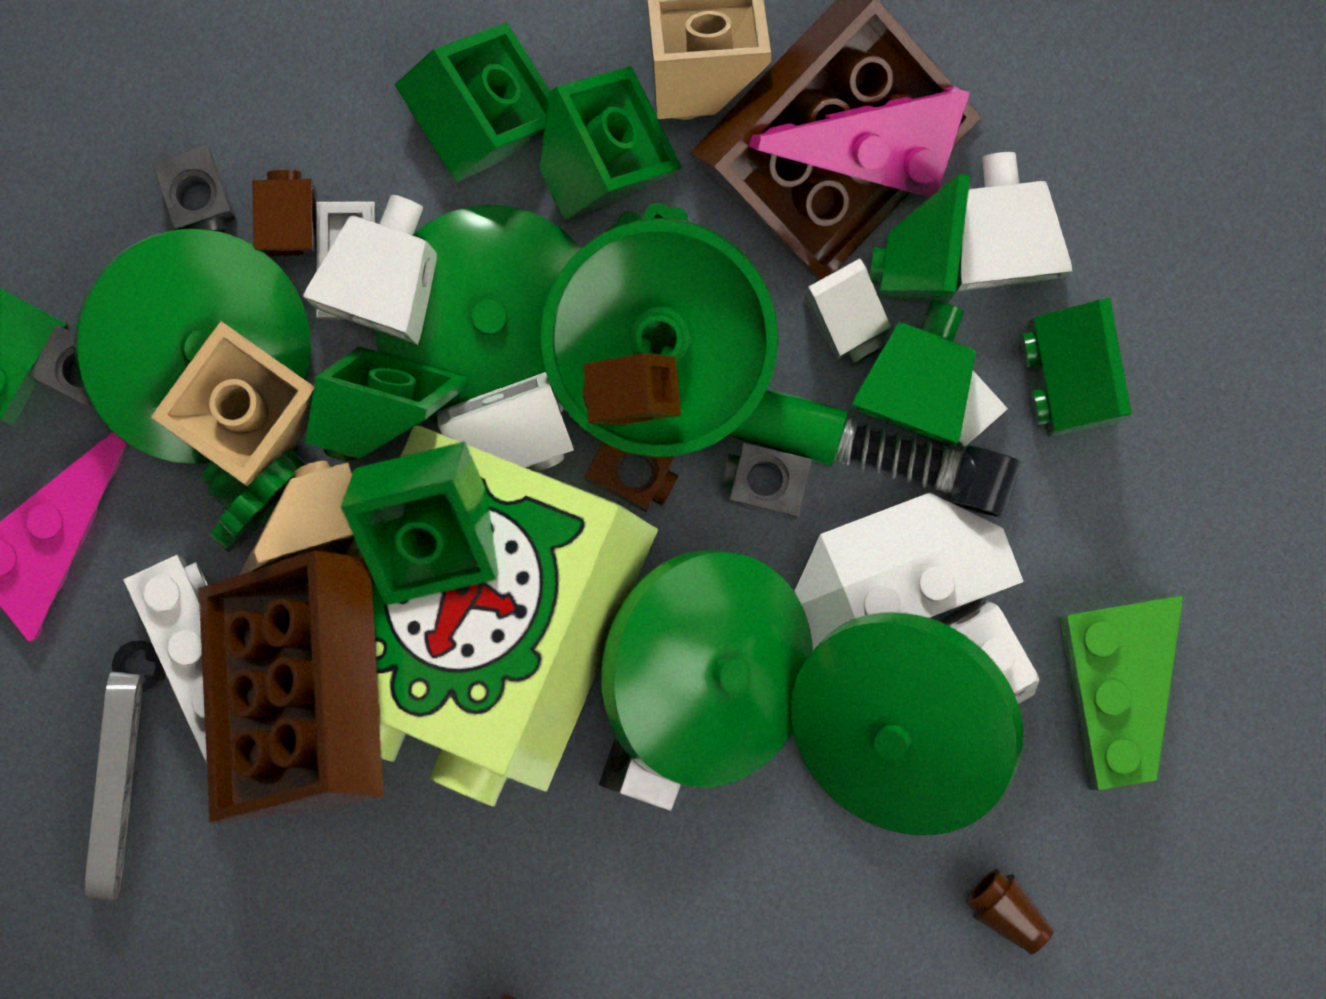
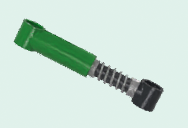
(805, 428)

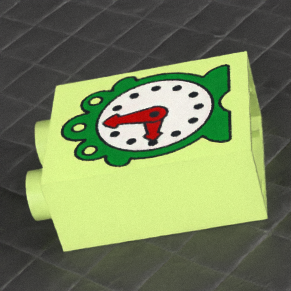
(510, 660)

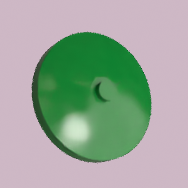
(664, 293)
(486, 297)
(156, 312)
(705, 667)
(907, 723)

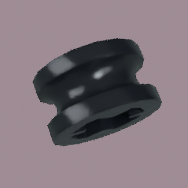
(126, 651)

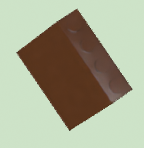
(841, 63)
(290, 689)

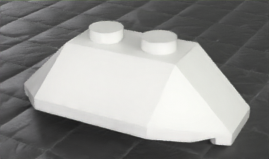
(904, 560)

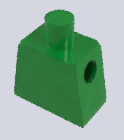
(921, 377)

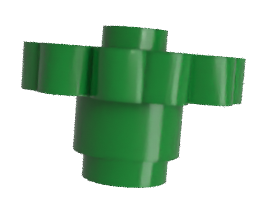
(247, 505)

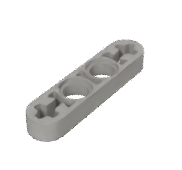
(113, 785)

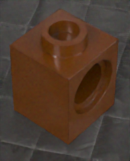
(284, 215)
(631, 389)
(604, 475)

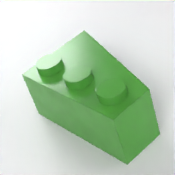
(1121, 686)

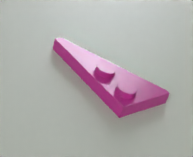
(891, 145)
(48, 532)

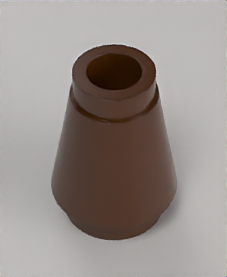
(1009, 911)

